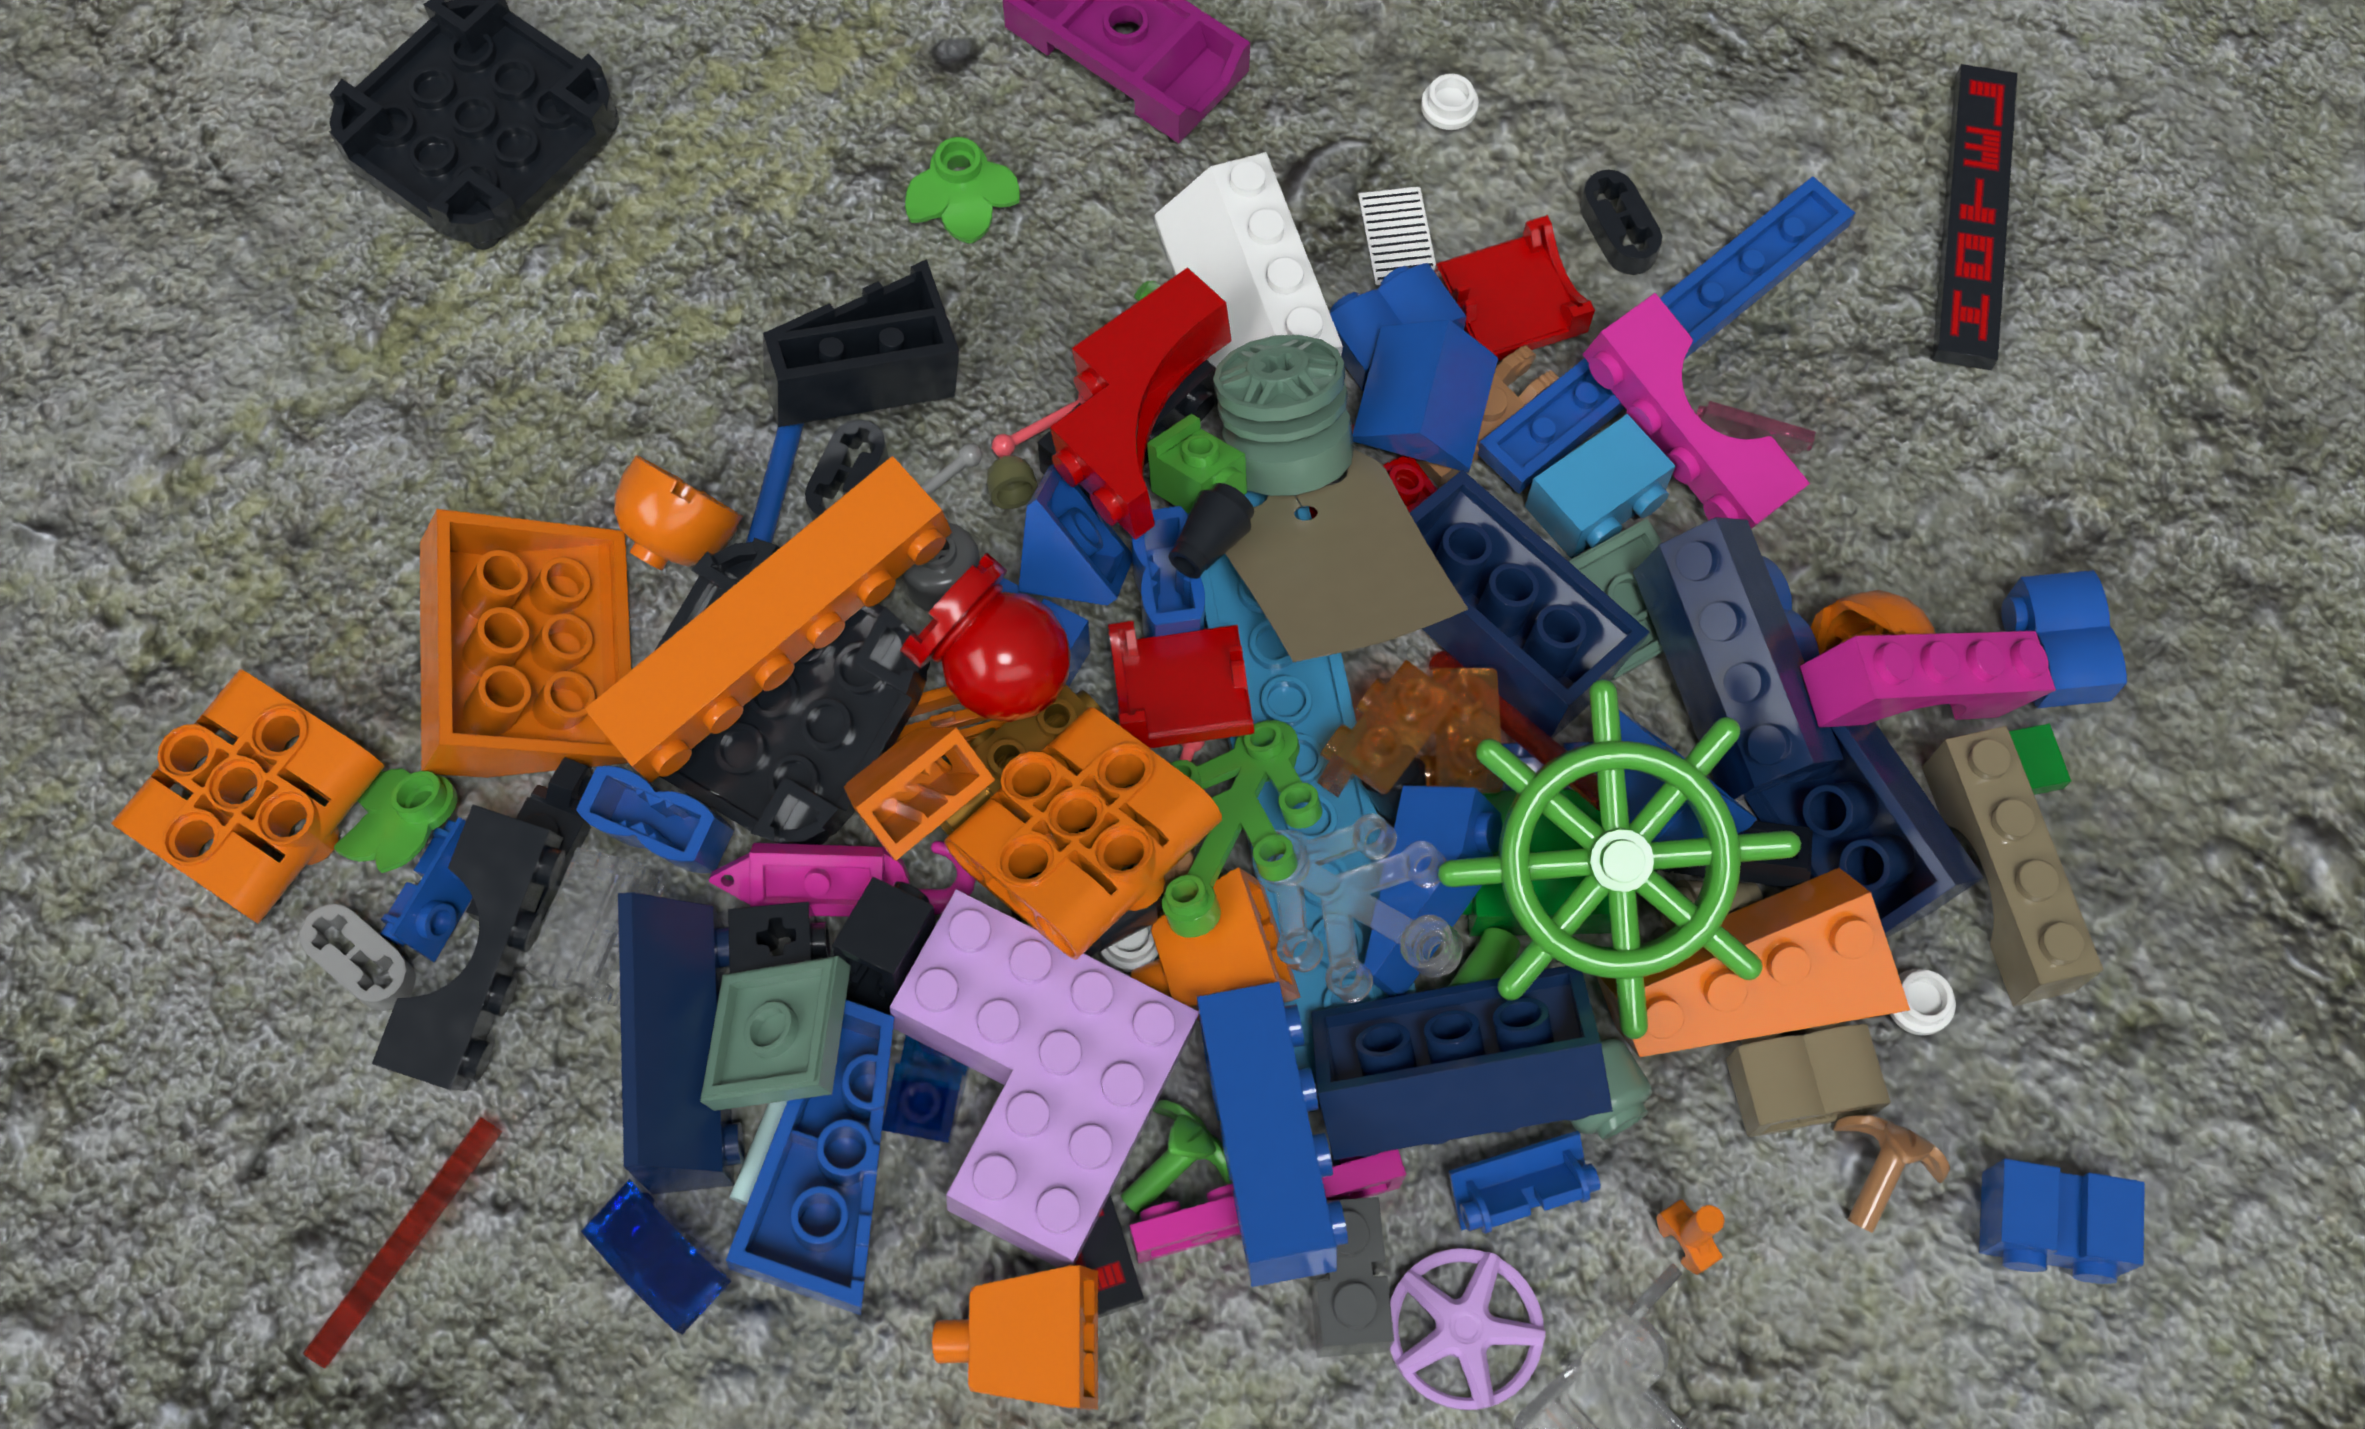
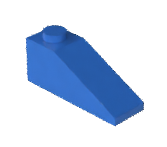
(1460, 827)

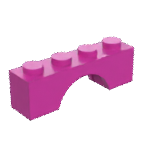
(1643, 365)
(1900, 673)

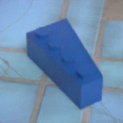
(1268, 1135)
(818, 1181)

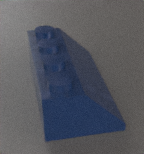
(1526, 607)
(1734, 655)
(1874, 827)
(668, 1006)
(1458, 1064)

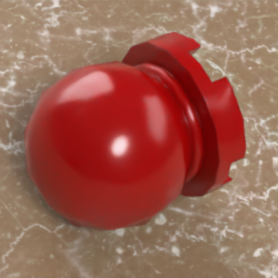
(996, 647)

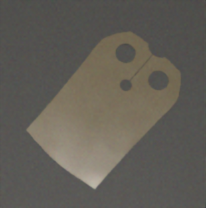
(1349, 572)

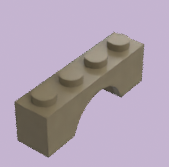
(2036, 921)

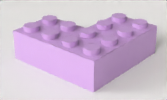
(1077, 1064)

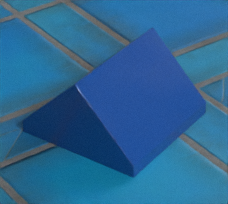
(1426, 393)
(1070, 546)

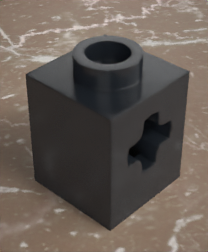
(758, 929)

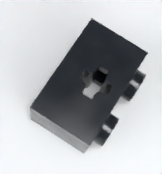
(883, 941)

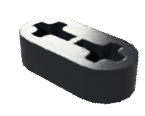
(1611, 225)
(835, 463)

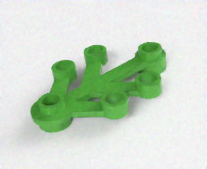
(1254, 760)

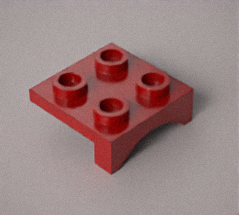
(1517, 292)
(1181, 685)

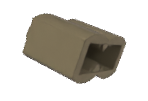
(1806, 1078)

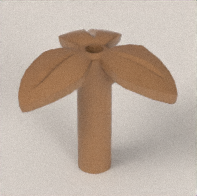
(1897, 1149)

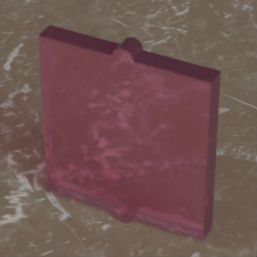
(1753, 426)

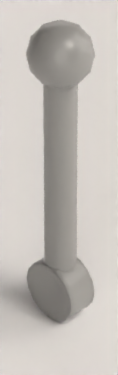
(969, 456)

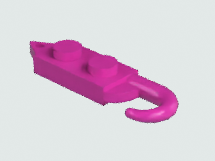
(824, 875)

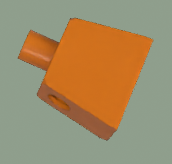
(914, 788)
(1227, 958)
(1029, 1338)

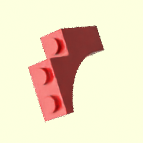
(1126, 379)

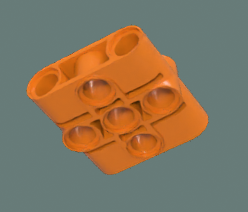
(261, 726)
(1083, 787)

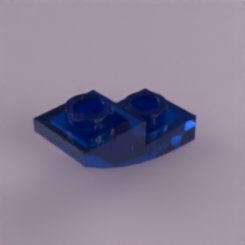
(925, 1093)
(656, 1257)

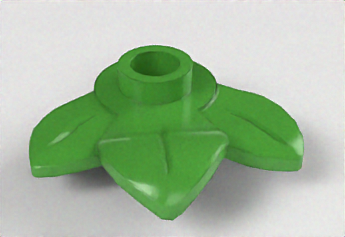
(961, 197)
(399, 817)

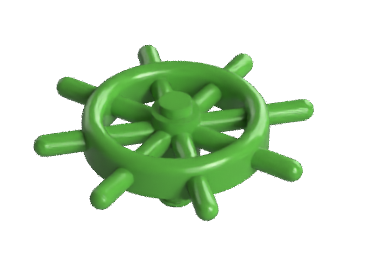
(1619, 859)

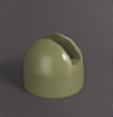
(1011, 482)

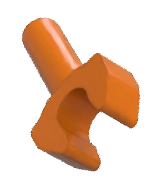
(1693, 1233)

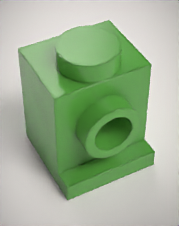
(1190, 461)

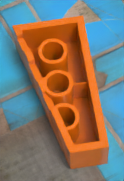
(1820, 968)

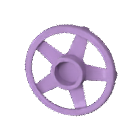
(1467, 1328)

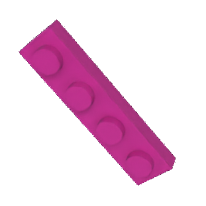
(1170, 1229)

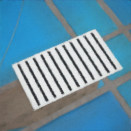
(1396, 230)

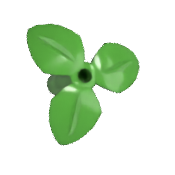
(1187, 1143)

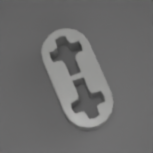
(347, 967)

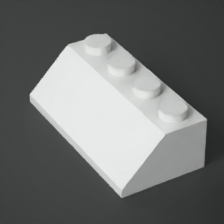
(1246, 248)

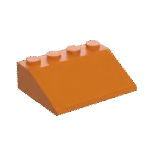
(517, 641)

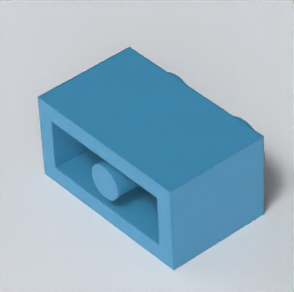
(1600, 487)

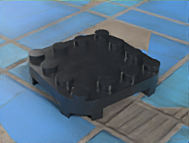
(474, 120)
(802, 742)

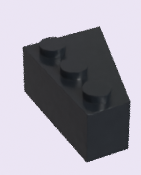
(864, 355)

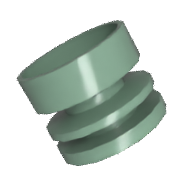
(1286, 413)

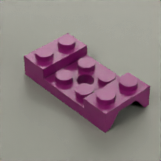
(1170, 66)

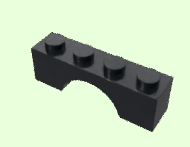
(446, 1031)

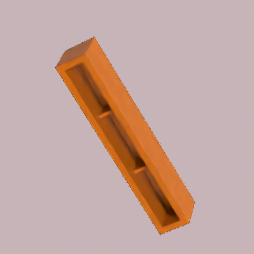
(770, 621)

